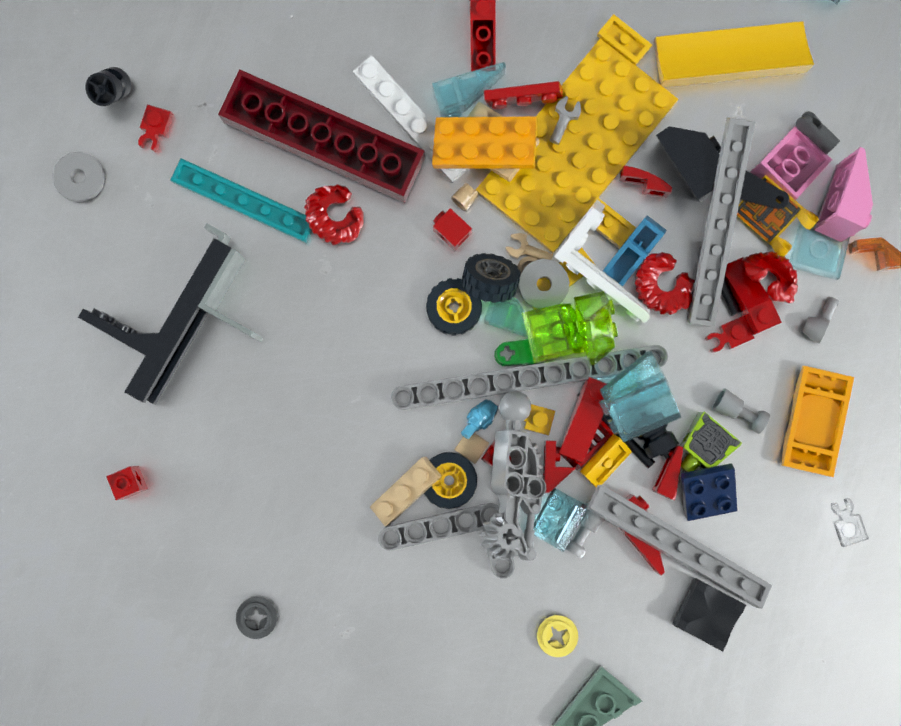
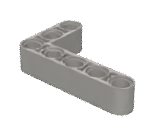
(454, 529)

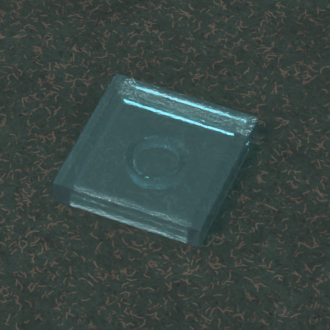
(818, 253)

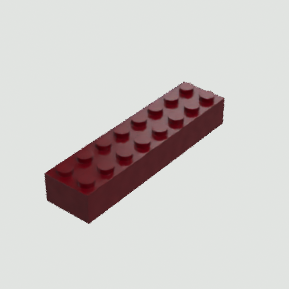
(322, 136)

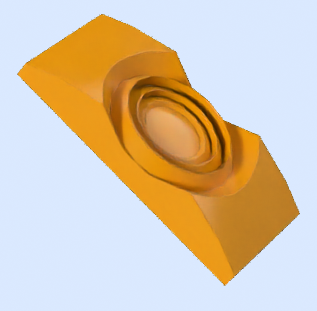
(817, 421)

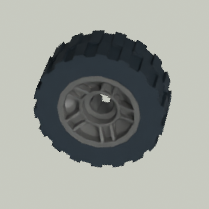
(490, 277)

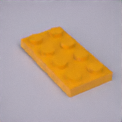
(484, 143)

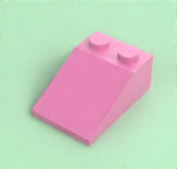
(793, 163)
(847, 199)

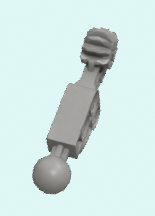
(519, 473)

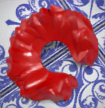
(319, 221)
(780, 290)
(652, 295)

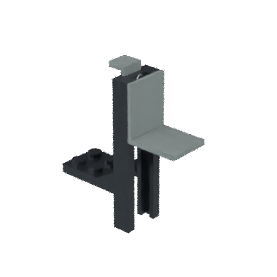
(167, 348)

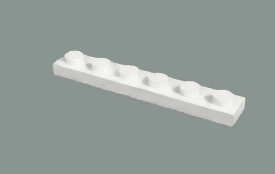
(401, 108)

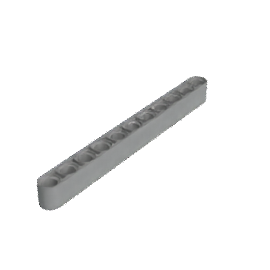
(515, 374)

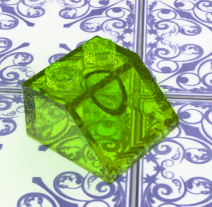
(596, 325)
(553, 332)

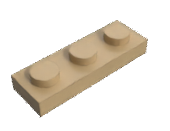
(405, 491)

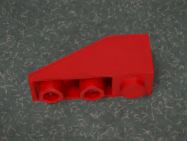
(482, 33)

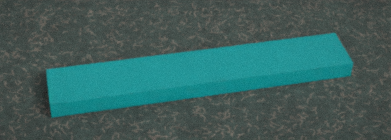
(241, 200)

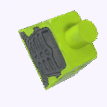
(706, 443)

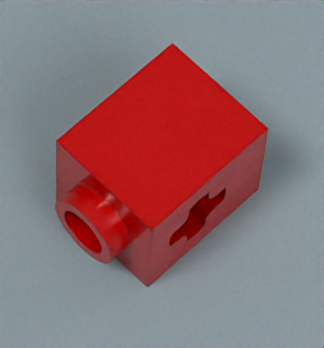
(451, 228)
(126, 482)

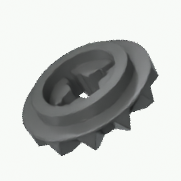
(249, 627)

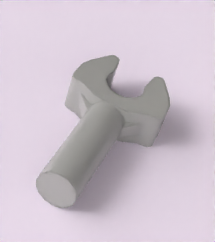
(565, 117)

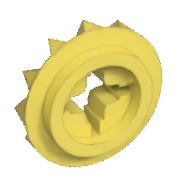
(555, 648)

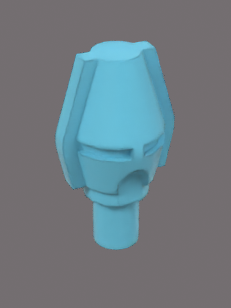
(480, 417)

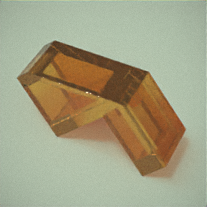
(886, 255)

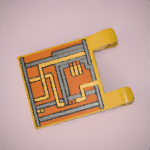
(771, 222)

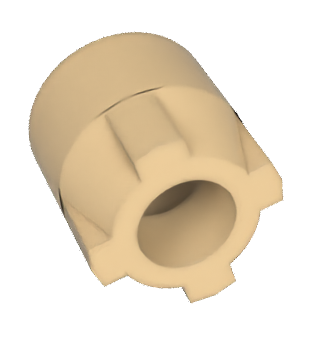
(464, 197)

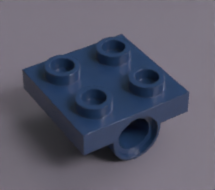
(709, 492)

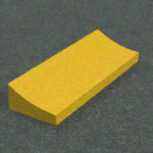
(732, 54)

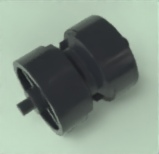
(108, 86)
(658, 442)

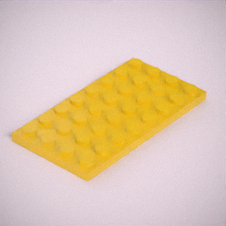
(615, 119)

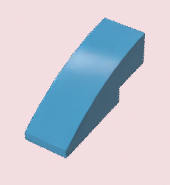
(634, 250)

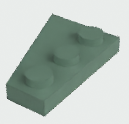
(598, 701)

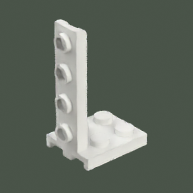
(595, 276)

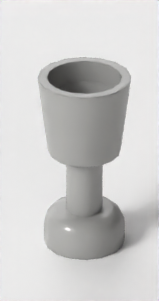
(732, 406)
(589, 523)

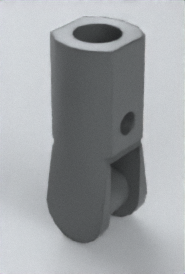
(817, 132)

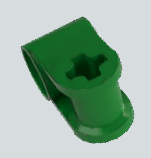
(521, 353)

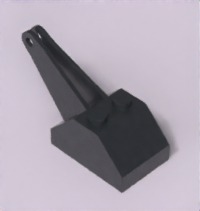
(697, 161)

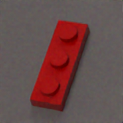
(523, 95)

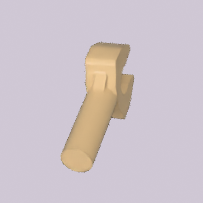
(526, 249)

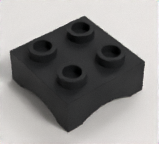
(709, 614)

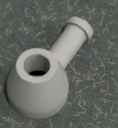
(816, 326)

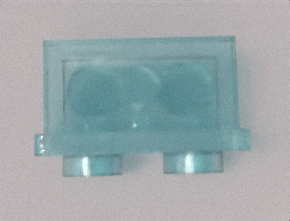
(559, 519)

